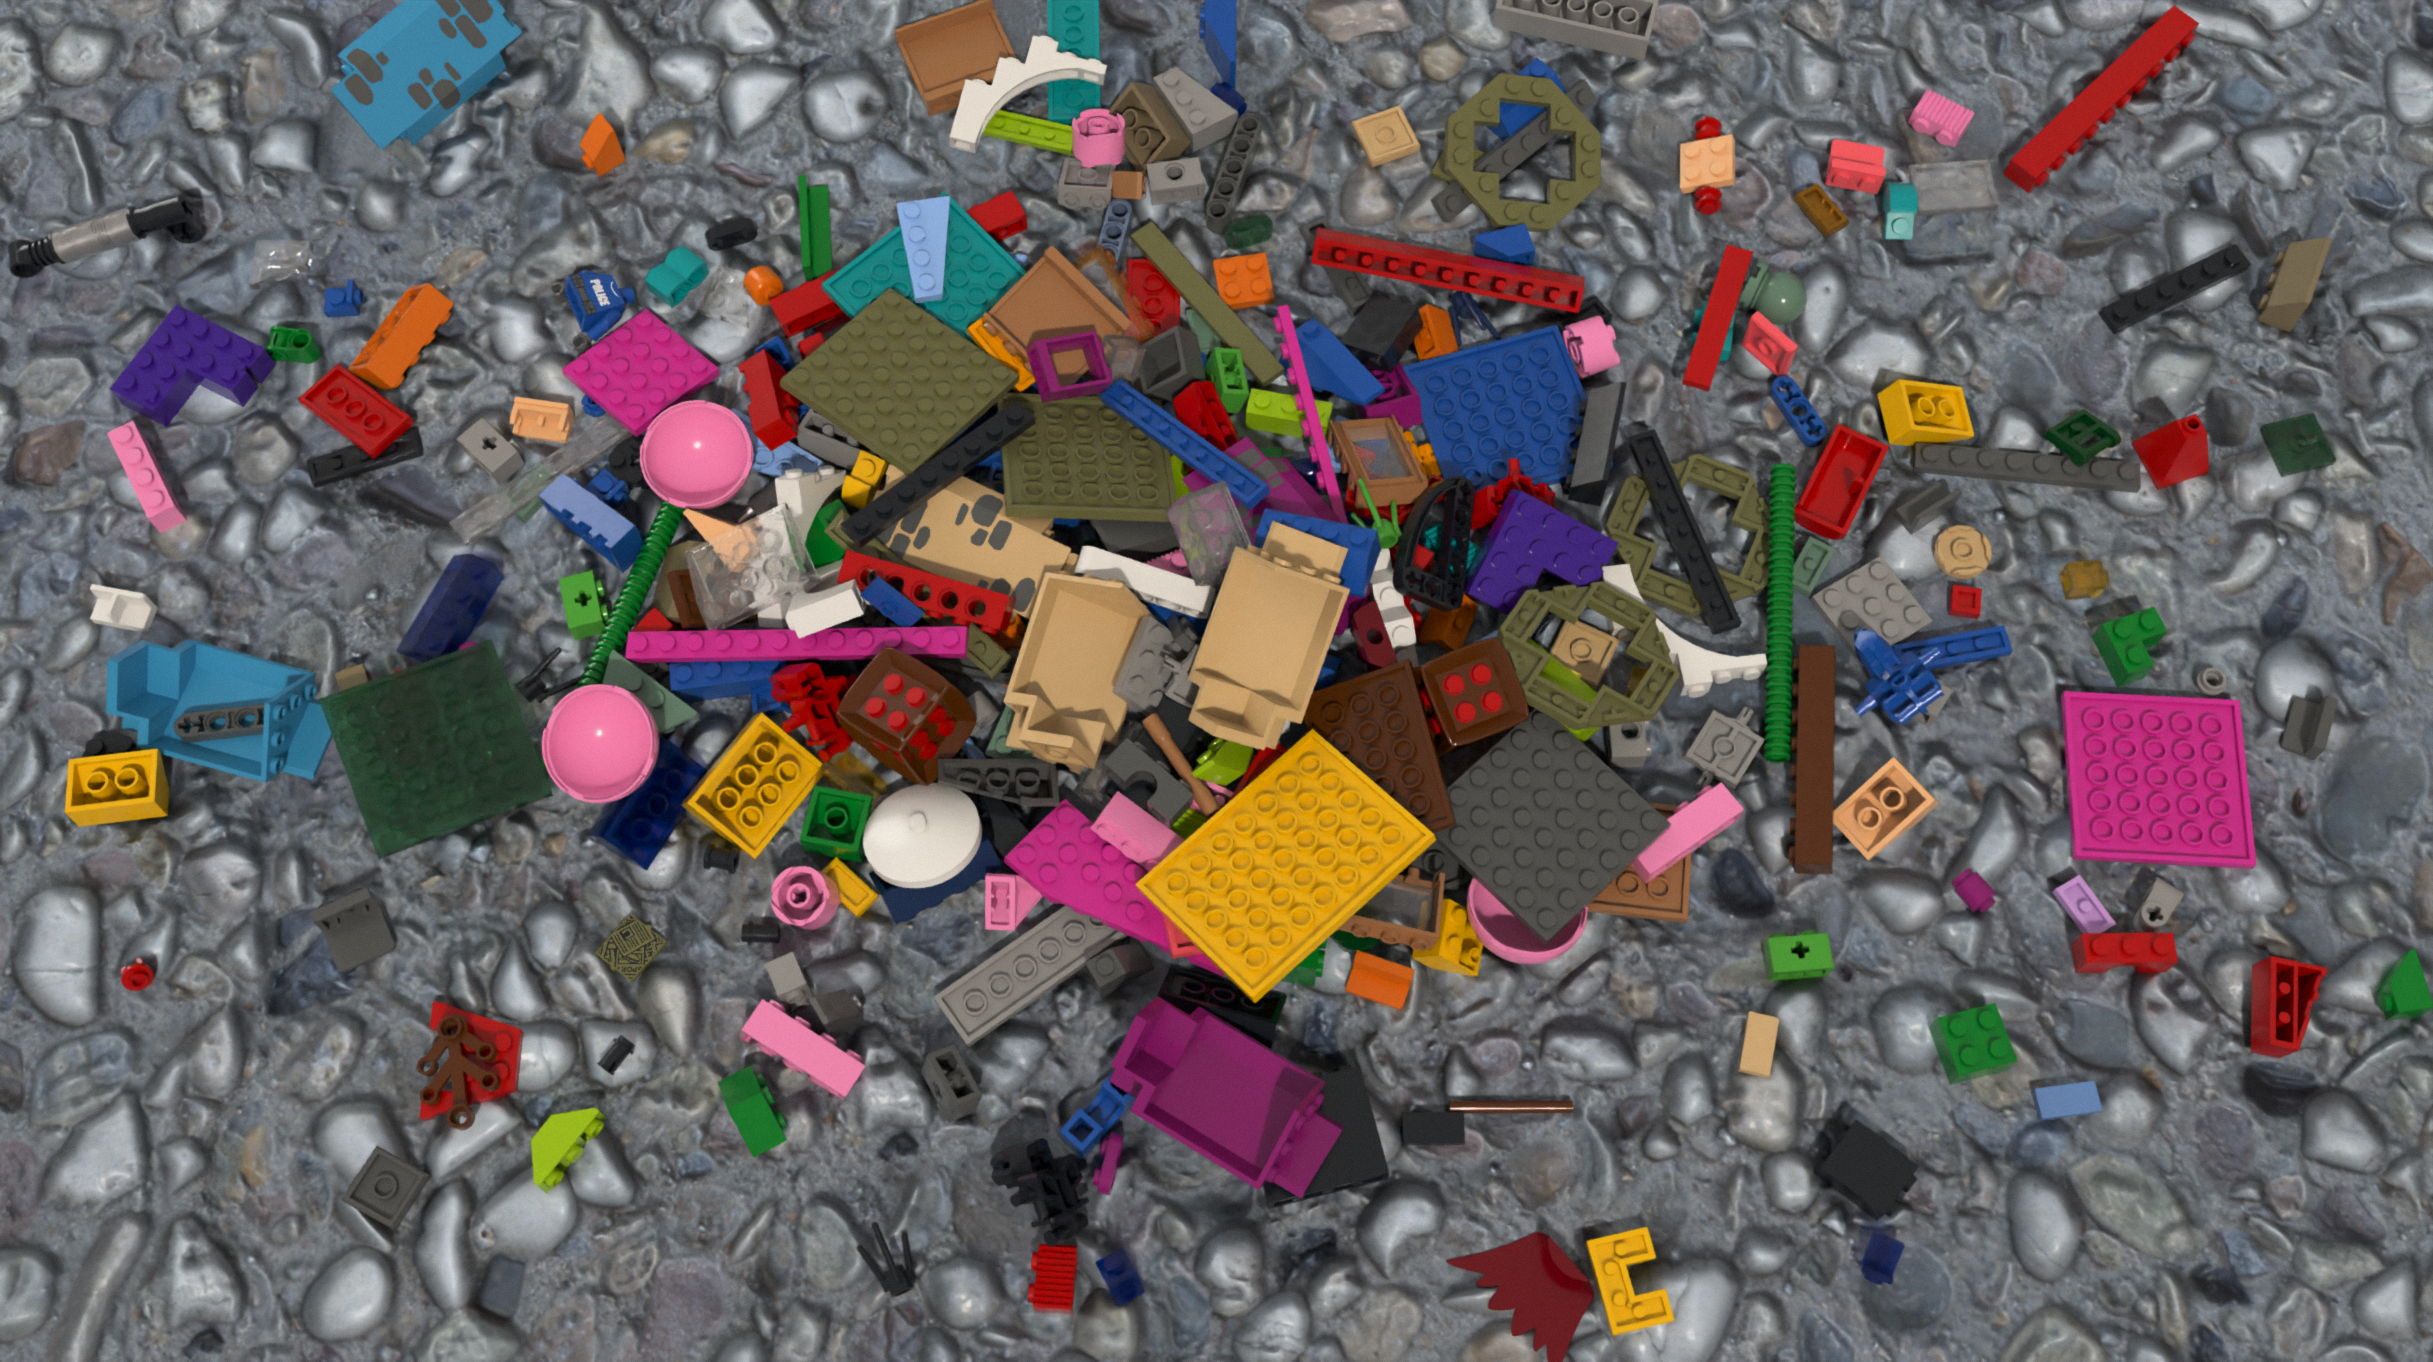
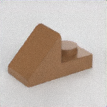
(1129, 184)

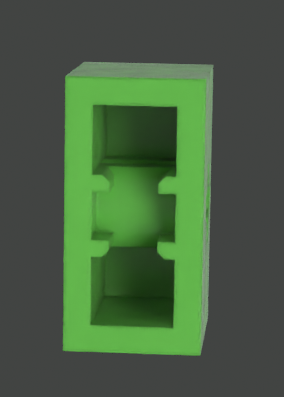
(1228, 375)
(576, 592)
(1785, 965)

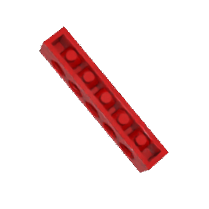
(997, 605)

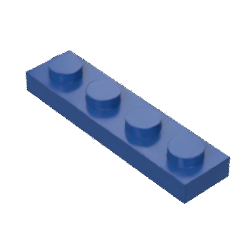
(1962, 647)

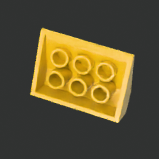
(754, 785)

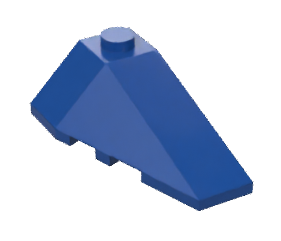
(1333, 366)

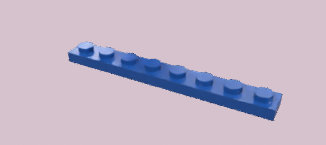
(1184, 443)

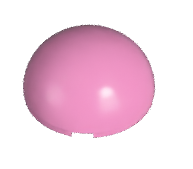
(696, 455)
(600, 743)
(1508, 936)

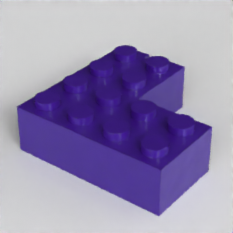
(189, 354)
(1532, 539)

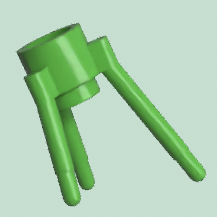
(1387, 531)

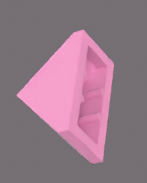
(1007, 901)

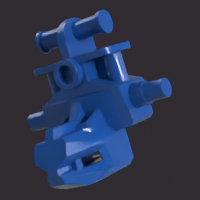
(1897, 683)

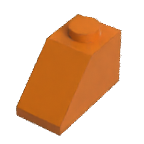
(601, 147)

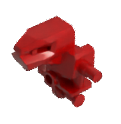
(1491, 498)
(814, 704)

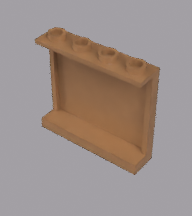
(951, 49)
(1053, 303)

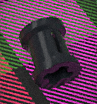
(721, 858)

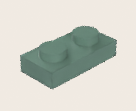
(1811, 565)

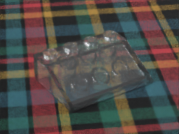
(750, 568)

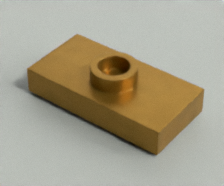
(1821, 210)

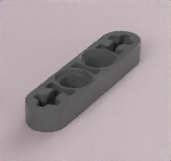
(230, 730)

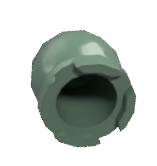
(1775, 295)

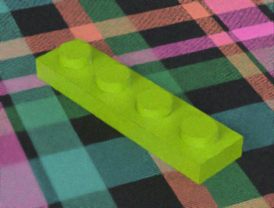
(1030, 132)

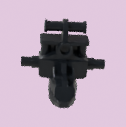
(1045, 1184)

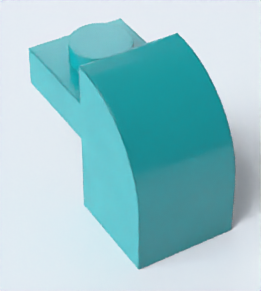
(1900, 205)

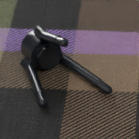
(532, 685)
(897, 1278)

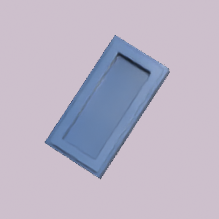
(2067, 1100)

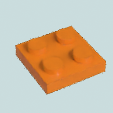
(1244, 281)

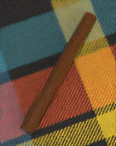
(1511, 1106)

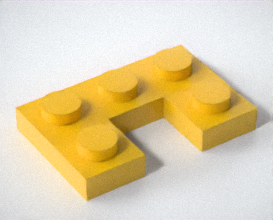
(1622, 1308)

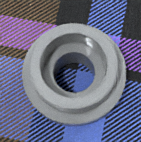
(2216, 677)

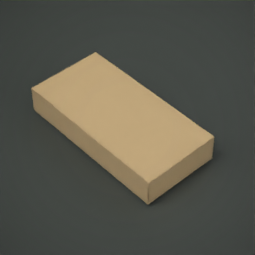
(1758, 1044)

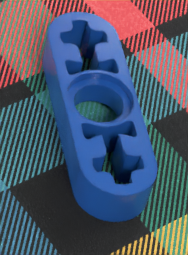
(1798, 424)

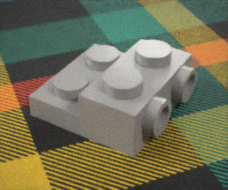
(1085, 185)

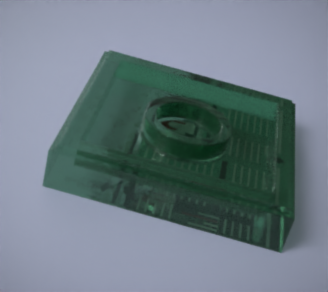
(2297, 444)

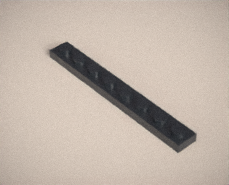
(937, 474)
(1684, 532)

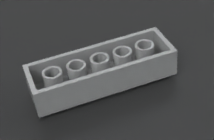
(1600, 25)

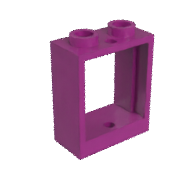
(1045, 373)

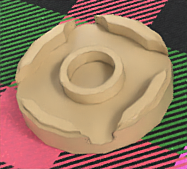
(1962, 552)

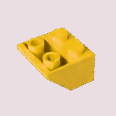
(1457, 947)

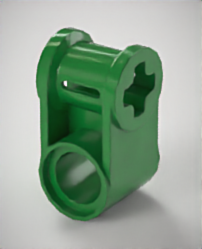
(292, 345)

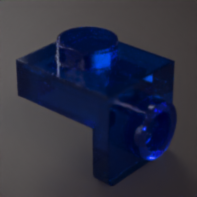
(1881, 1258)
(1120, 1277)

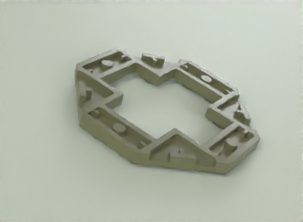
(1562, 118)
(1750, 515)
(1608, 705)

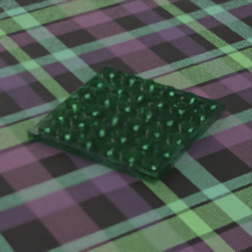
(435, 748)

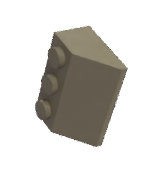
(1149, 127)
(2292, 282)
(663, 598)

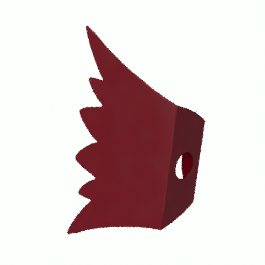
(1372, 638)
(1539, 1284)

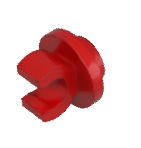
(137, 976)

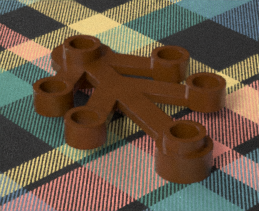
(455, 1068)

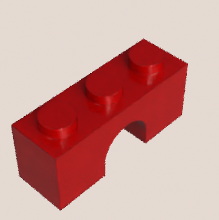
(2108, 950)

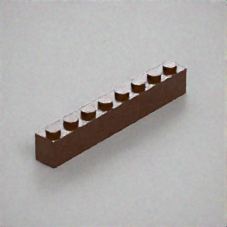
(1814, 760)

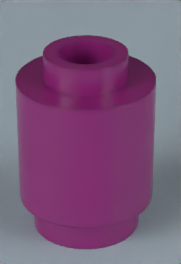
(1974, 891)

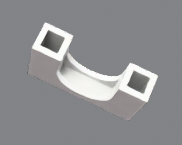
(825, 602)

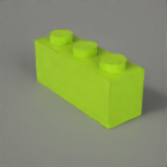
(1278, 414)

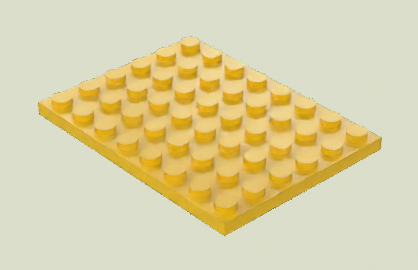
(1285, 864)

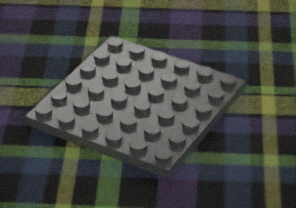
(1546, 824)

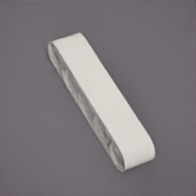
(1148, 582)

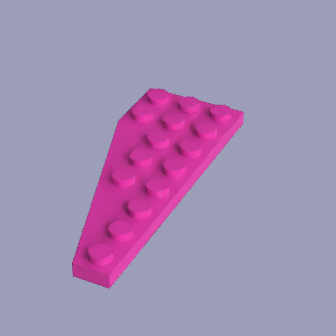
(1091, 876)

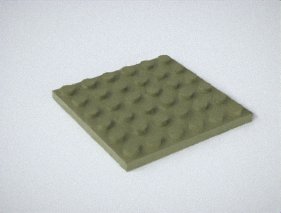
(900, 382)
(1084, 464)

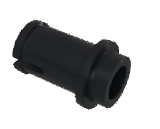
(760, 933)
(616, 1054)

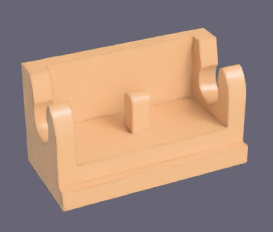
(542, 420)

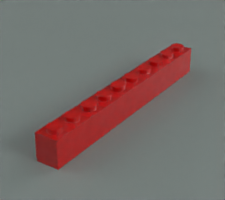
(2101, 100)
(1448, 270)
(811, 306)

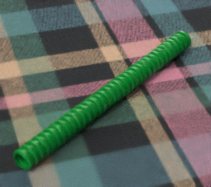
(633, 594)
(1780, 613)

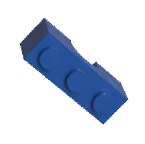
(1094, 1122)

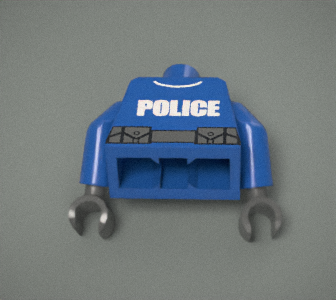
(594, 302)

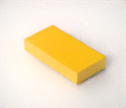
(854, 892)

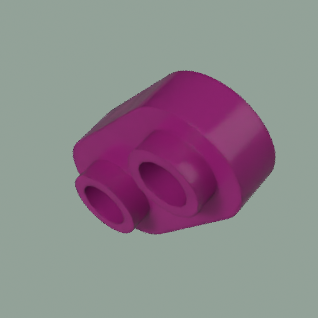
(1105, 1176)

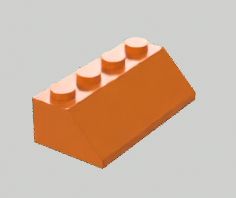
(401, 337)

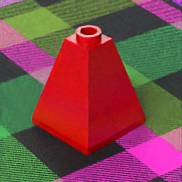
(2174, 452)

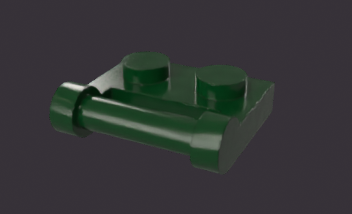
(2077, 430)

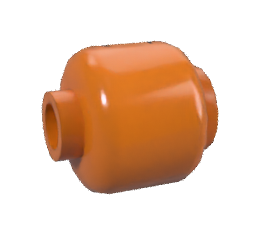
(762, 284)

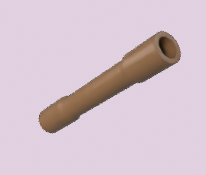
(1163, 738)

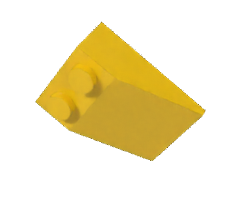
(1924, 413)

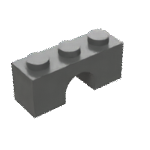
(1131, 763)

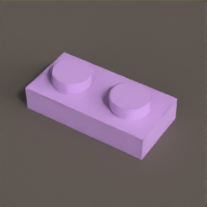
(2083, 906)

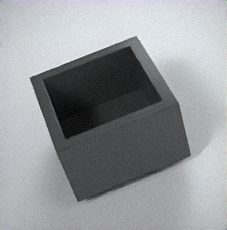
(1171, 364)

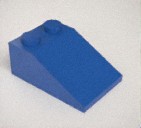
(1219, 30)

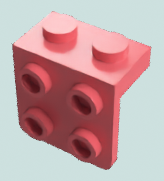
(1855, 166)

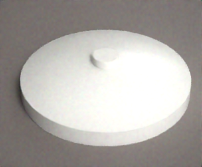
(922, 835)

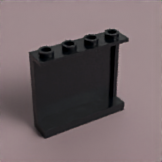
(1358, 1152)

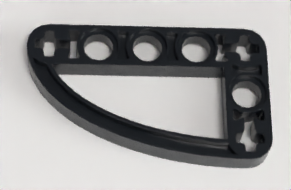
(1445, 590)

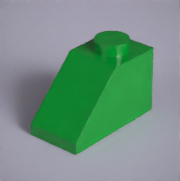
(2405, 989)

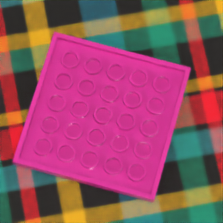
(2157, 780)

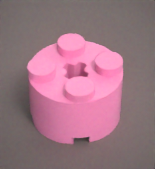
(1098, 138)
(1591, 346)
(791, 905)

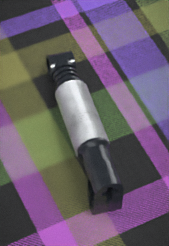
(106, 233)

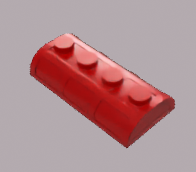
(1839, 483)

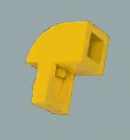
(864, 480)

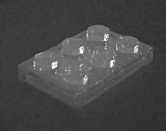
(1953, 187)

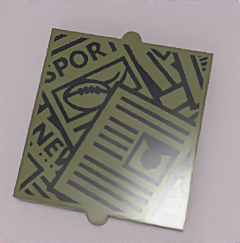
(631, 948)

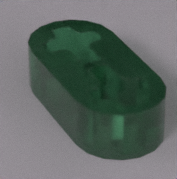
(1248, 232)

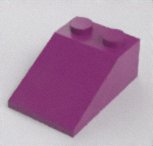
(1398, 399)

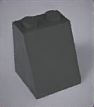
(1135, 539)

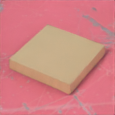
(1385, 136)
(1585, 651)

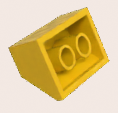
(116, 788)

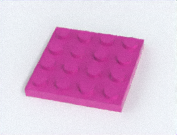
(640, 371)

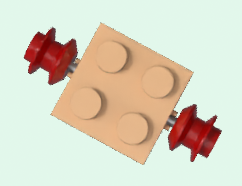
(1707, 165)

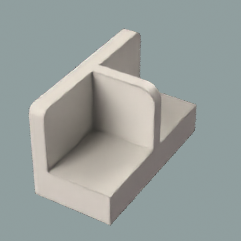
(122, 609)

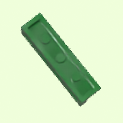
(815, 229)

